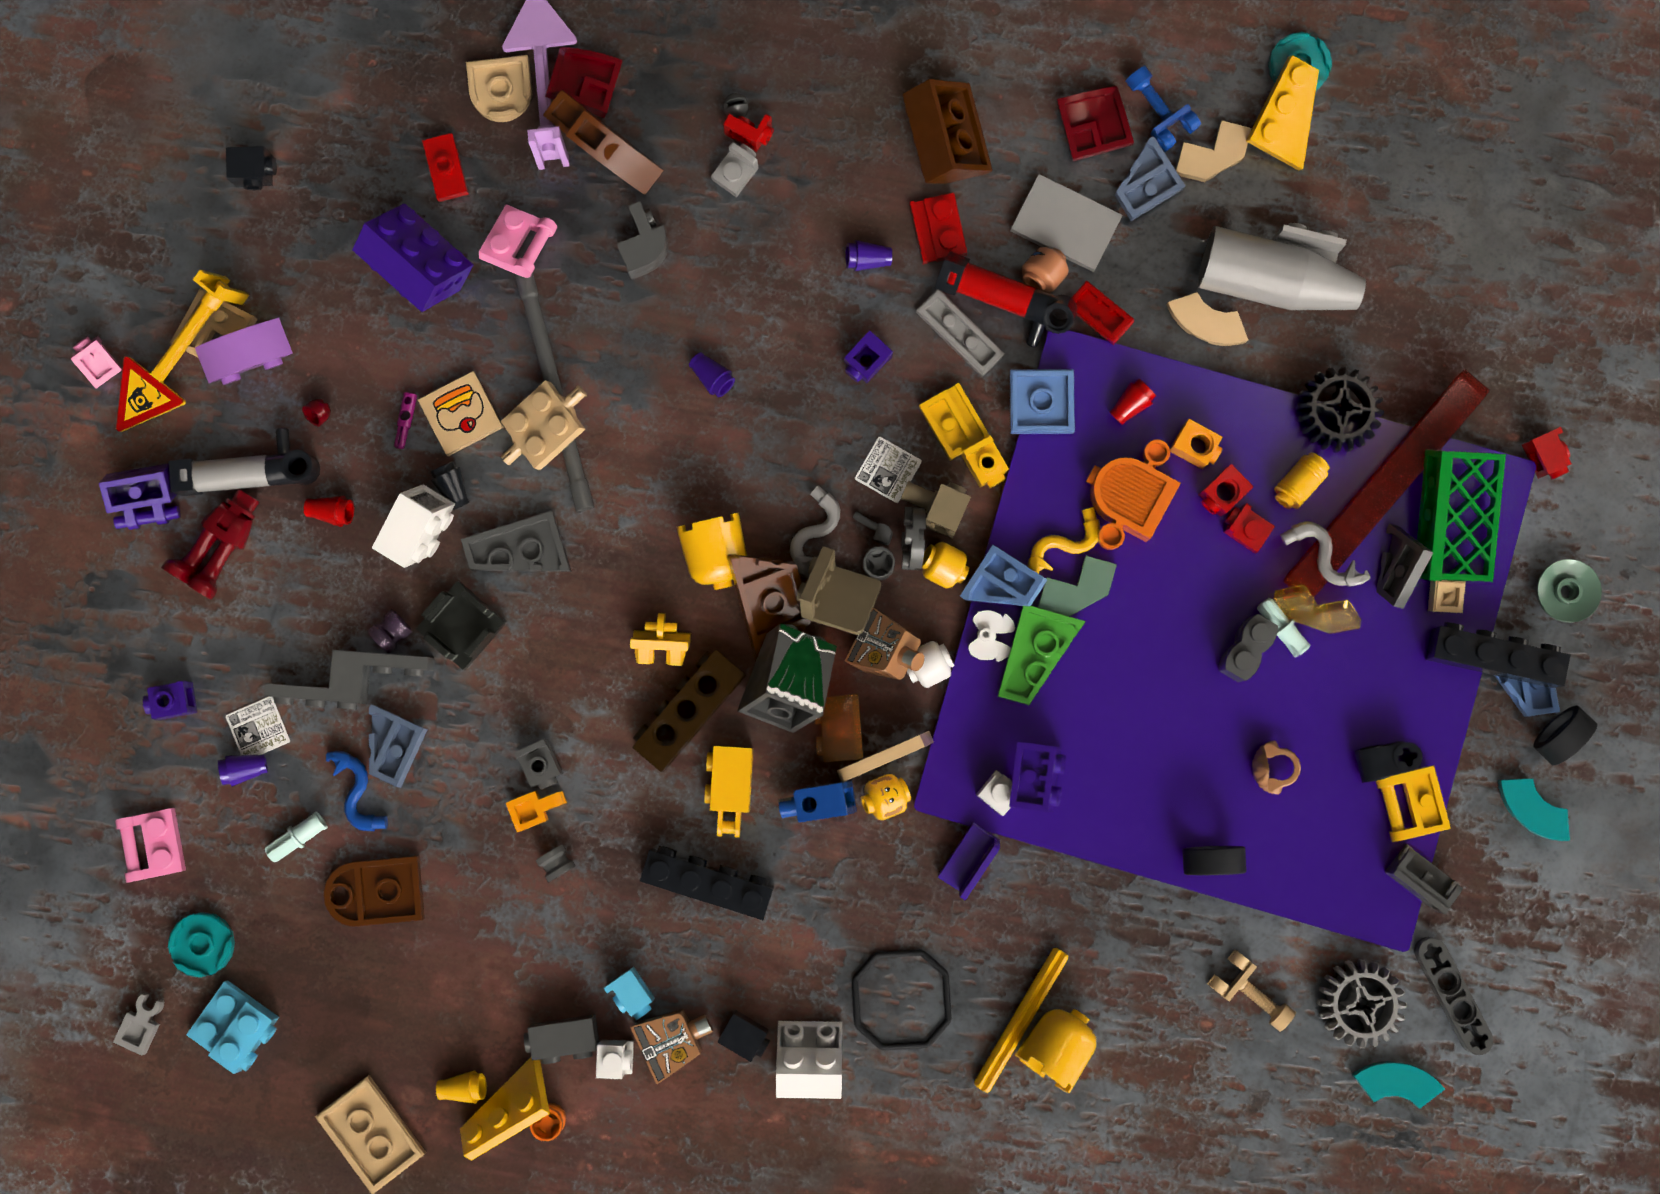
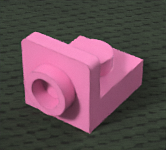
(95, 361)

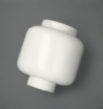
(936, 665)

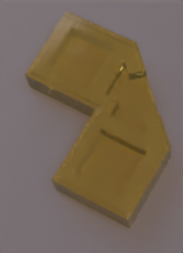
(1330, 617)

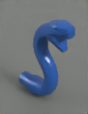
(359, 821)

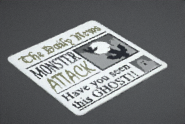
(888, 469)
(258, 727)

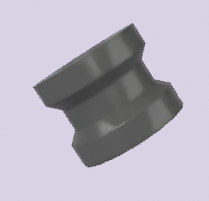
(555, 863)

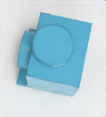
(631, 994)

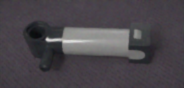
(196, 477)

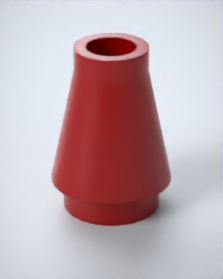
(1132, 401)
(333, 510)

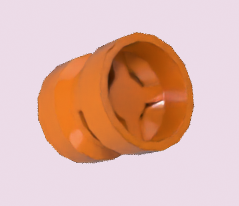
(547, 1127)

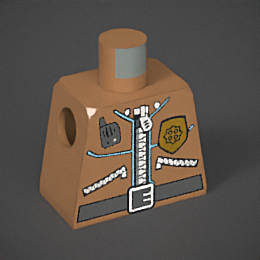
(885, 648)
(670, 1041)

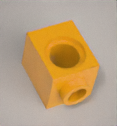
(1183, 449)

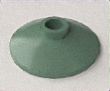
(1583, 588)

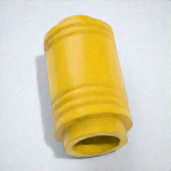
(1301, 481)

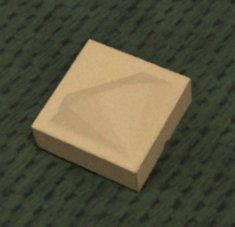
(1446, 596)

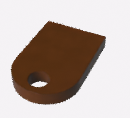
(378, 892)

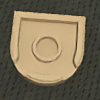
(500, 87)

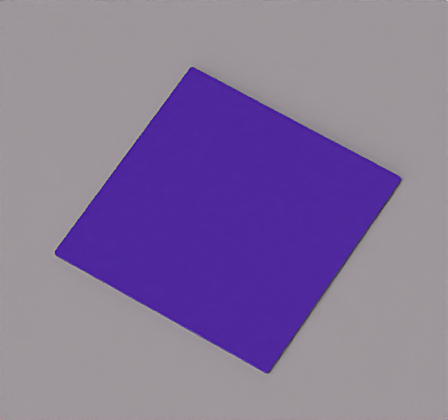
(1137, 699)

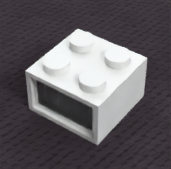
(414, 526)

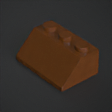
(946, 131)

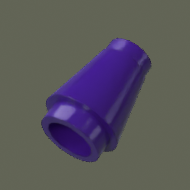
(866, 255)
(712, 375)
(240, 768)

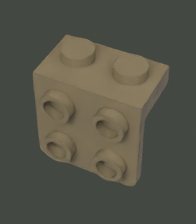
(837, 595)

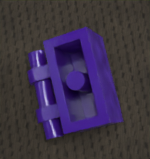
(139, 489)

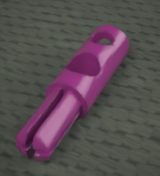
(408, 405)

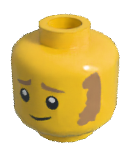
(885, 796)

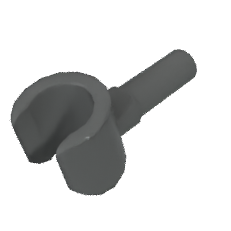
(883, 533)

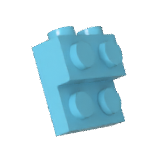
(233, 1028)

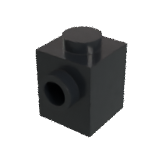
(250, 167)

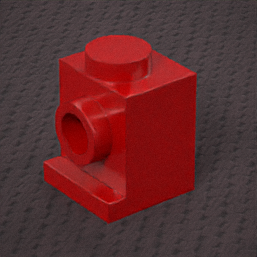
(1548, 454)

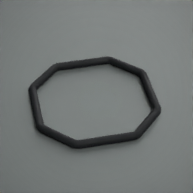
(856, 1005)

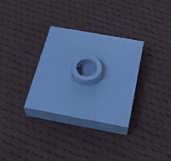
(1042, 401)

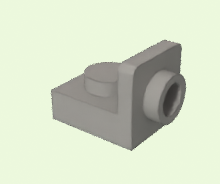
(736, 168)

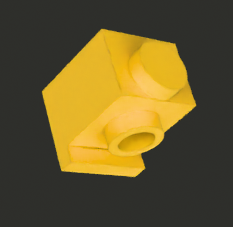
(973, 458)

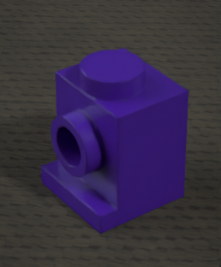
(870, 347)
(180, 696)

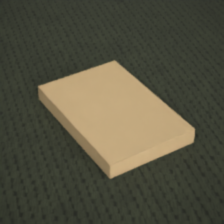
(370, 1134)

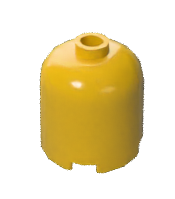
(708, 547)
(1059, 1047)

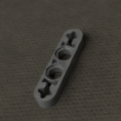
(1455, 994)

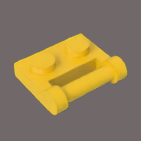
(1423, 801)

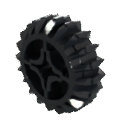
(1344, 385)

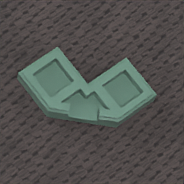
(1092, 586)

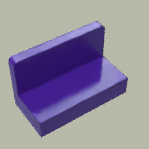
(969, 860)

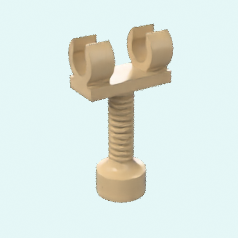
(1280, 1015)

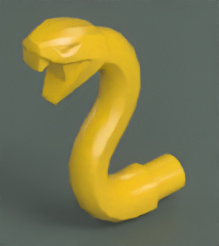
(1091, 527)

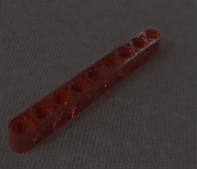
(1391, 479)

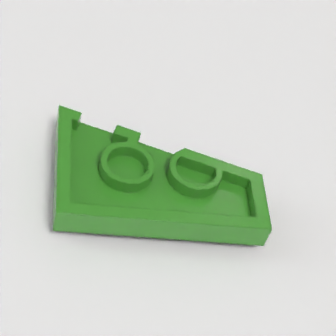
(1035, 650)

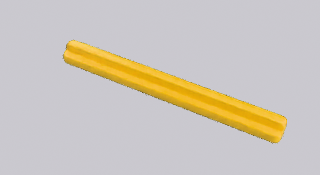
(1021, 1020)

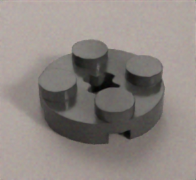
(912, 539)

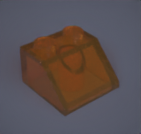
(840, 729)

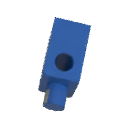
(831, 801)

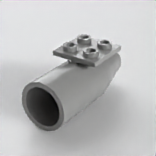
(1286, 272)

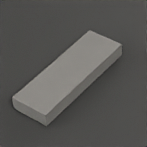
(960, 333)

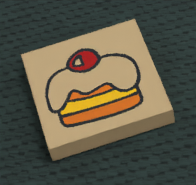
(460, 413)

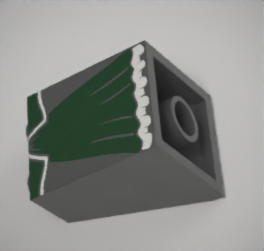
(789, 679)

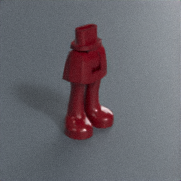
(227, 523)

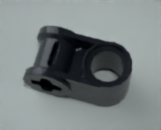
(1382, 760)

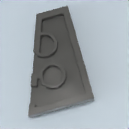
(519, 546)

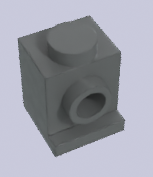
(541, 751)

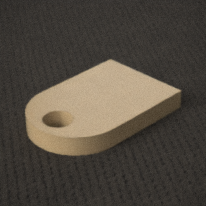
(885, 756)

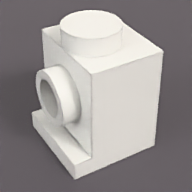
(997, 793)
(614, 1059)

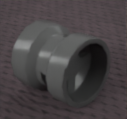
(878, 559)

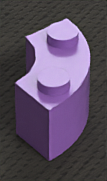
(244, 350)

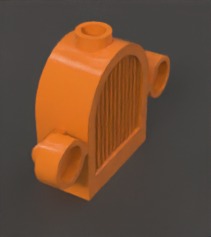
(1132, 495)

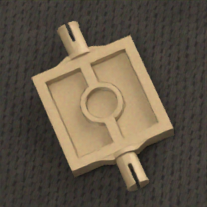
(543, 425)

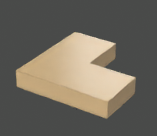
(223, 321)

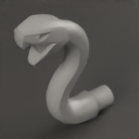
(832, 509)
(1310, 529)

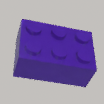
(412, 257)

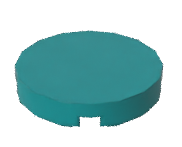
(1306, 49)
(201, 944)

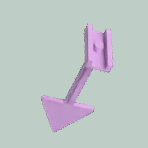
(538, 29)

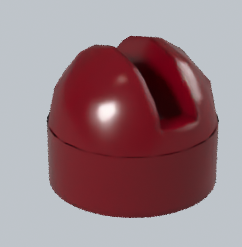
(316, 412)

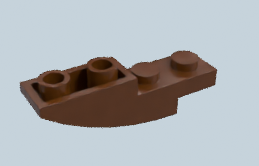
(603, 142)

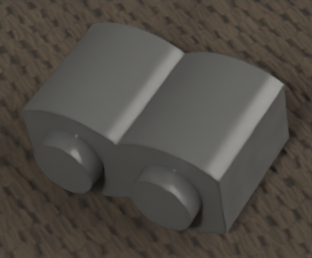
(1251, 640)

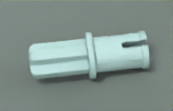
(1286, 629)
(295, 837)

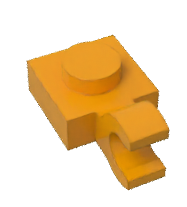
(531, 809)

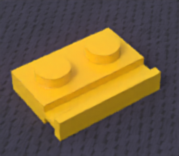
(953, 421)

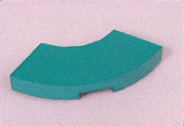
(1532, 811)
(1398, 1079)

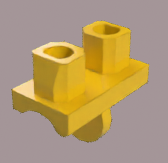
(660, 636)

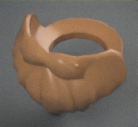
(1261, 767)

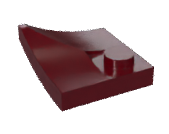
(585, 77)
(1094, 122)

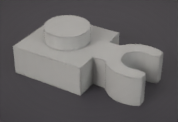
(138, 1028)

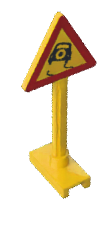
(144, 393)

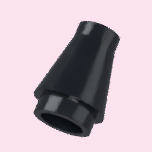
(450, 484)

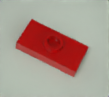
(445, 167)
(1101, 313)

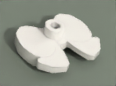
(985, 646)

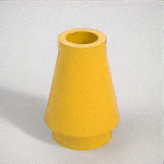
(463, 1088)

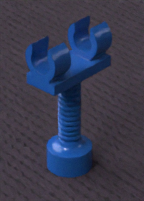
(1189, 120)

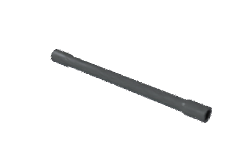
(529, 295)

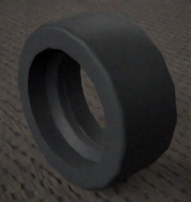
(1565, 735)
(1214, 860)

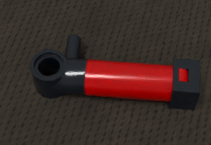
(1007, 294)

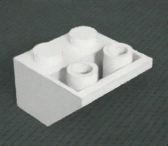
(809, 1059)

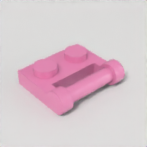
(508, 237)
(161, 844)

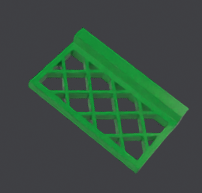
(1436, 508)

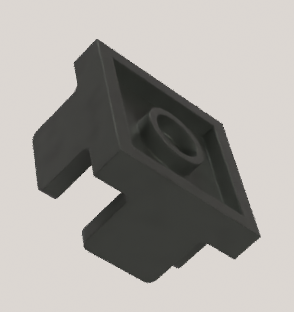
(459, 625)

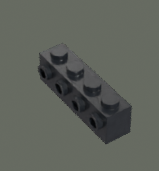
(1498, 657)
(711, 885)

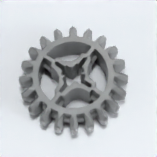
(1374, 1001)

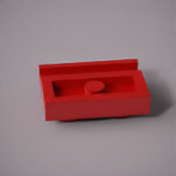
(938, 227)

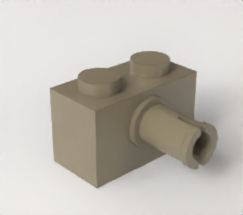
(943, 507)

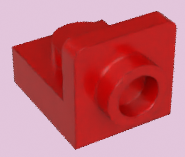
(744, 131)
(1248, 527)

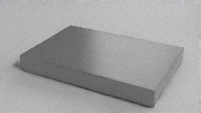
(1066, 221)

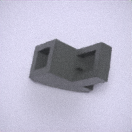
(645, 251)

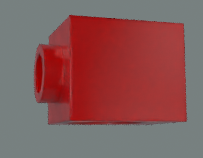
(1237, 484)

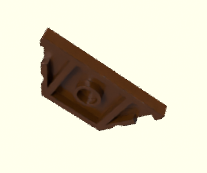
(766, 595)

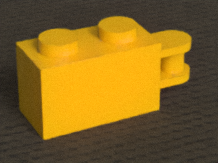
(729, 785)

